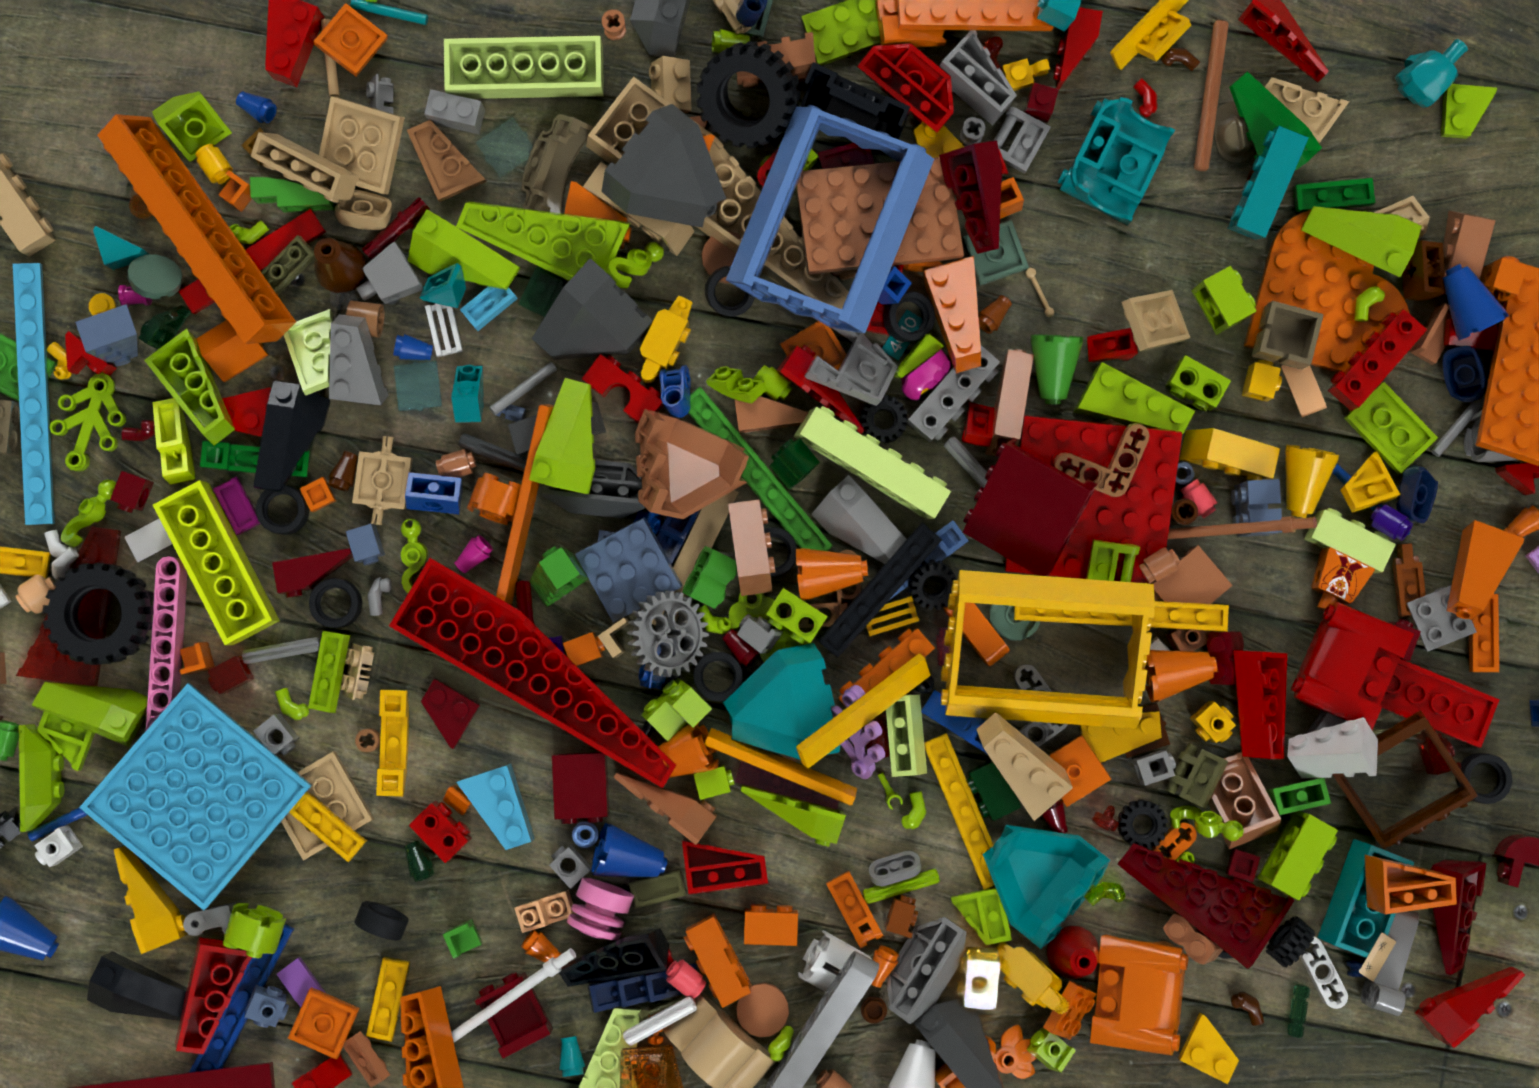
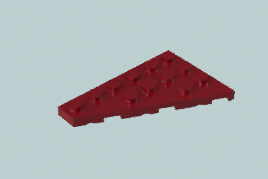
(1225, 910)

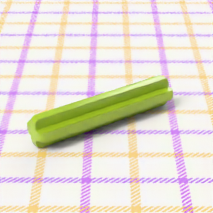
(919, 881)

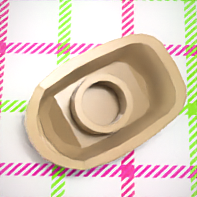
(364, 211)

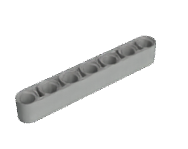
(825, 1022)

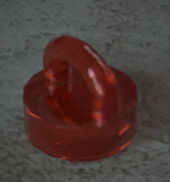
(1106, 819)

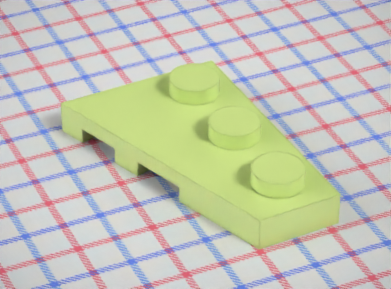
(310, 350)

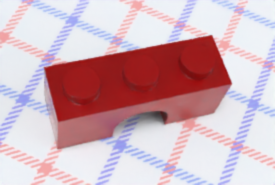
(606, 375)

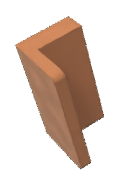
(1431, 343)

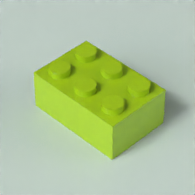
(1298, 855)

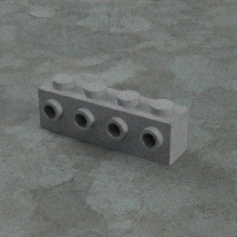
(949, 396)

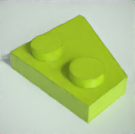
(1464, 108)
(985, 914)

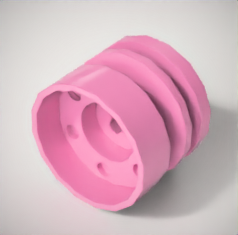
(598, 914)

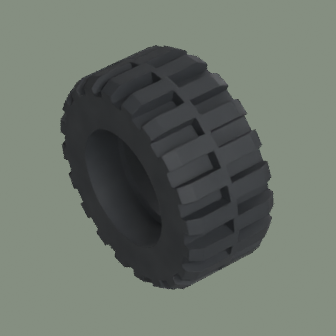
(721, 113)
(64, 613)

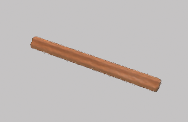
(1211, 95)

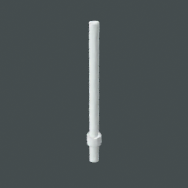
(549, 969)

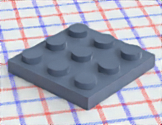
(628, 568)

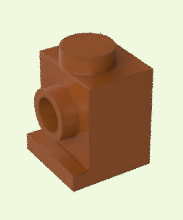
(901, 916)

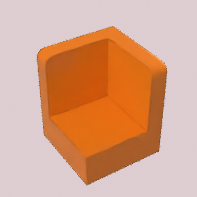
(236, 192)
(196, 658)

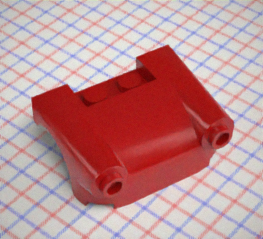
(1350, 664)

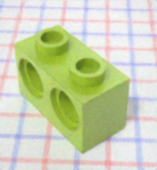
(1200, 377)
(799, 610)

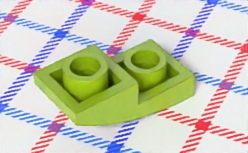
(733, 385)

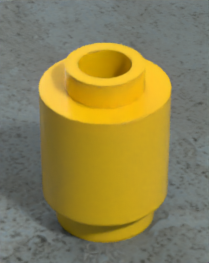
(213, 163)

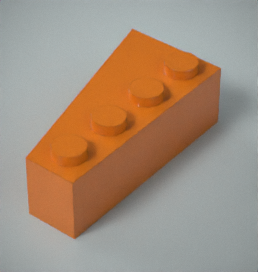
(428, 1042)

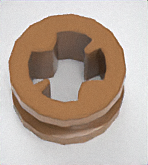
(365, 732)

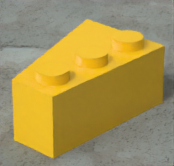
(1229, 453)

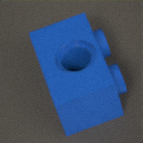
(433, 493)

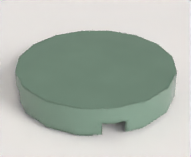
(154, 276)
(1003, 622)

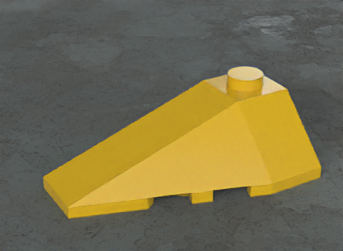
(156, 916)

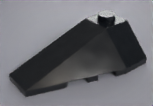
(287, 433)
(627, 957)

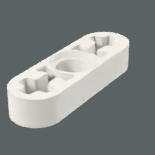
(1324, 991)

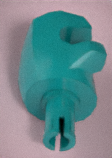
(1429, 74)

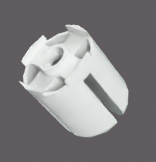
(828, 950)

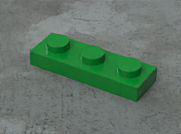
(1334, 194)

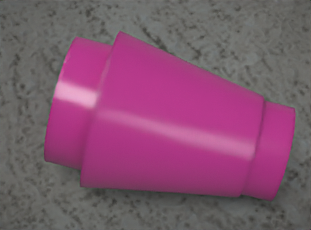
(473, 554)

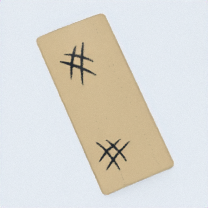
(1377, 956)

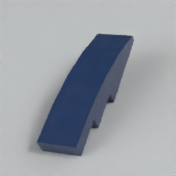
(674, 533)
(631, 990)

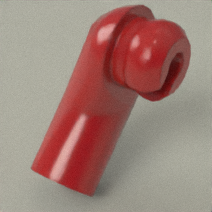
(1149, 98)

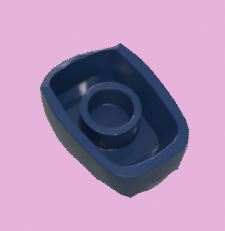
(1464, 374)
(1417, 494)

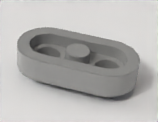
(895, 868)

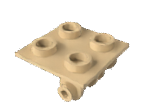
(351, 684)

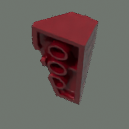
(976, 181)

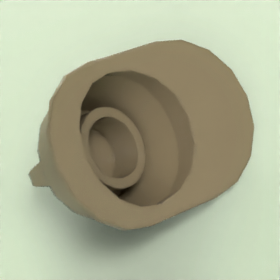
(1231, 134)

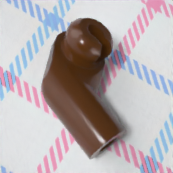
(1180, 55)
(1248, 1003)

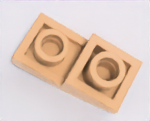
(1304, 390)
(544, 911)

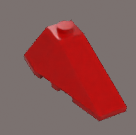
(1279, 29)
(795, 367)
(1455, 1013)

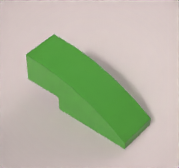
(287, 195)

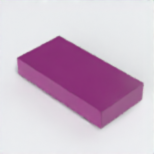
(237, 505)

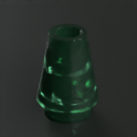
(418, 862)

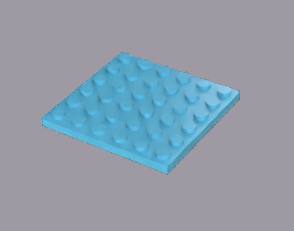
(195, 796)

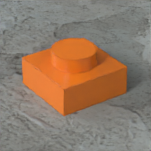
(317, 494)

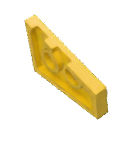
(1113, 741)

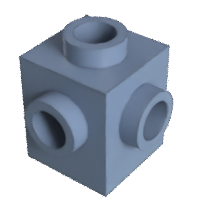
(266, 1006)

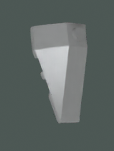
(858, 521)

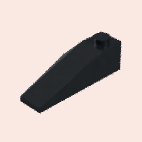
(134, 989)

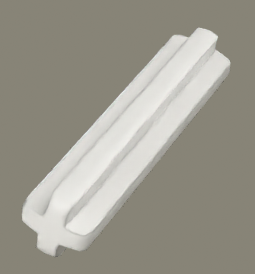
(659, 1021)

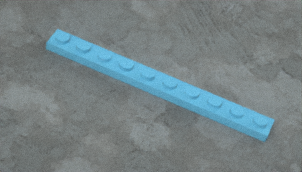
(33, 394)

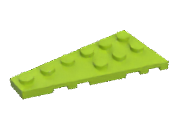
(546, 238)

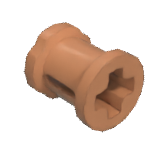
(614, 32)

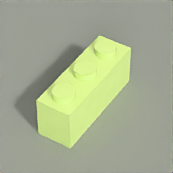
(1351, 539)
(906, 737)

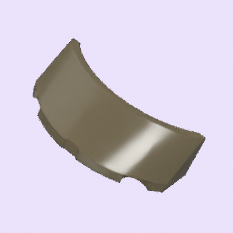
(551, 162)

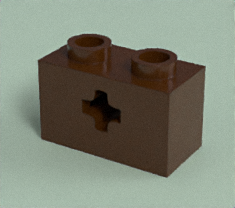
(1424, 272)

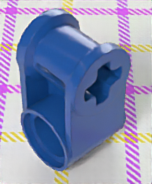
(675, 386)

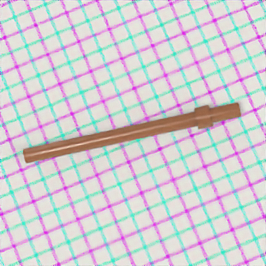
(1286, 525)

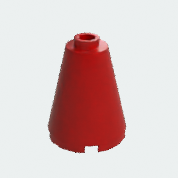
(1073, 952)

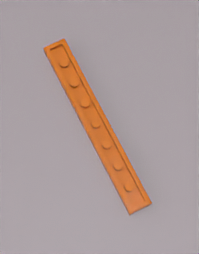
(523, 514)

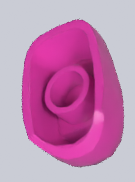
(926, 376)

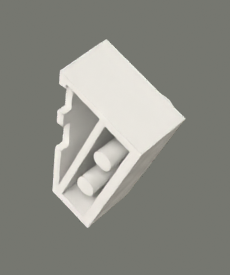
(1335, 750)

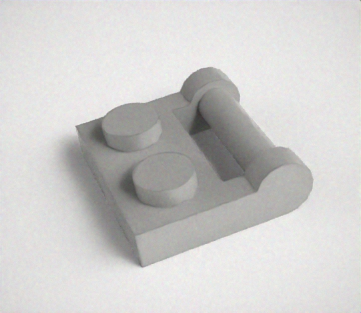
(1026, 142)

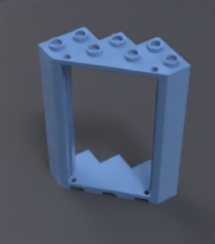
(884, 239)

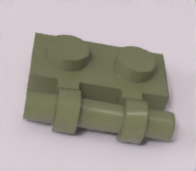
(1202, 779)

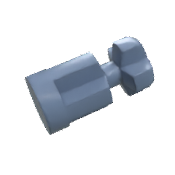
(513, 413)

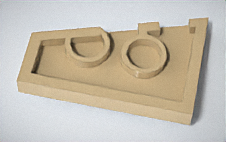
(1312, 108)

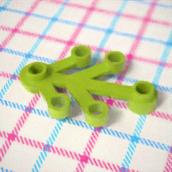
(90, 418)

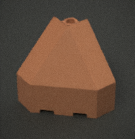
(684, 465)

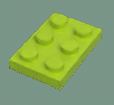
(843, 29)
(1391, 428)

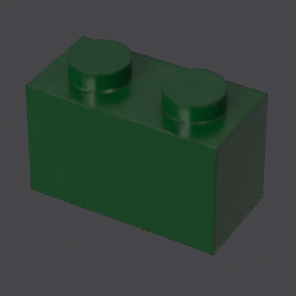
(993, 790)

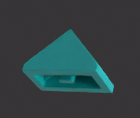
(115, 250)
(445, 287)

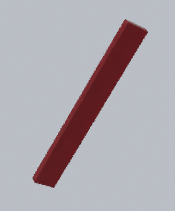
(244, 1076)

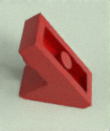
(1111, 346)
(78, 358)
(978, 425)
(1520, 476)
(325, 1075)

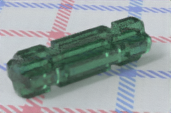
(1298, 1011)

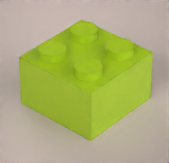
(1224, 299)

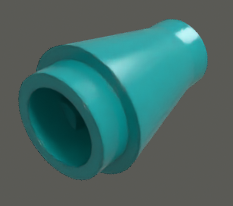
(571, 1058)

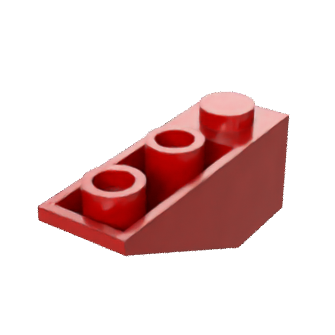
(1076, 43)

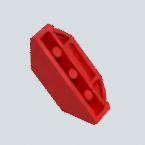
(912, 80)

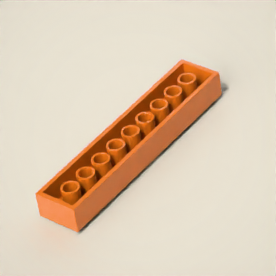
(196, 229)

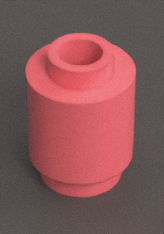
(1200, 496)
(685, 978)

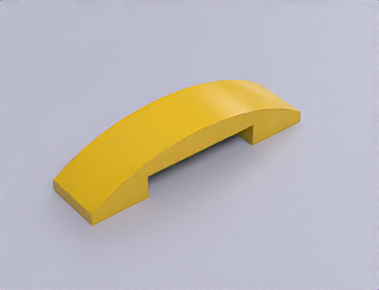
(393, 742)

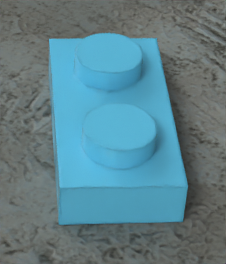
(487, 306)

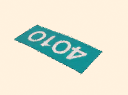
(909, 323)

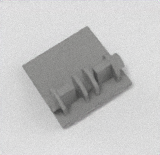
(1435, 623)

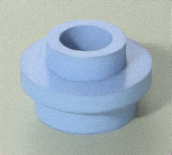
(581, 842)

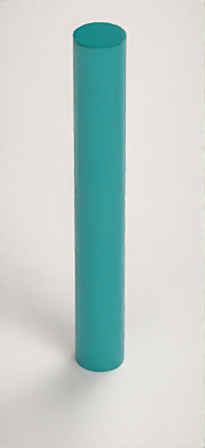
(389, 11)

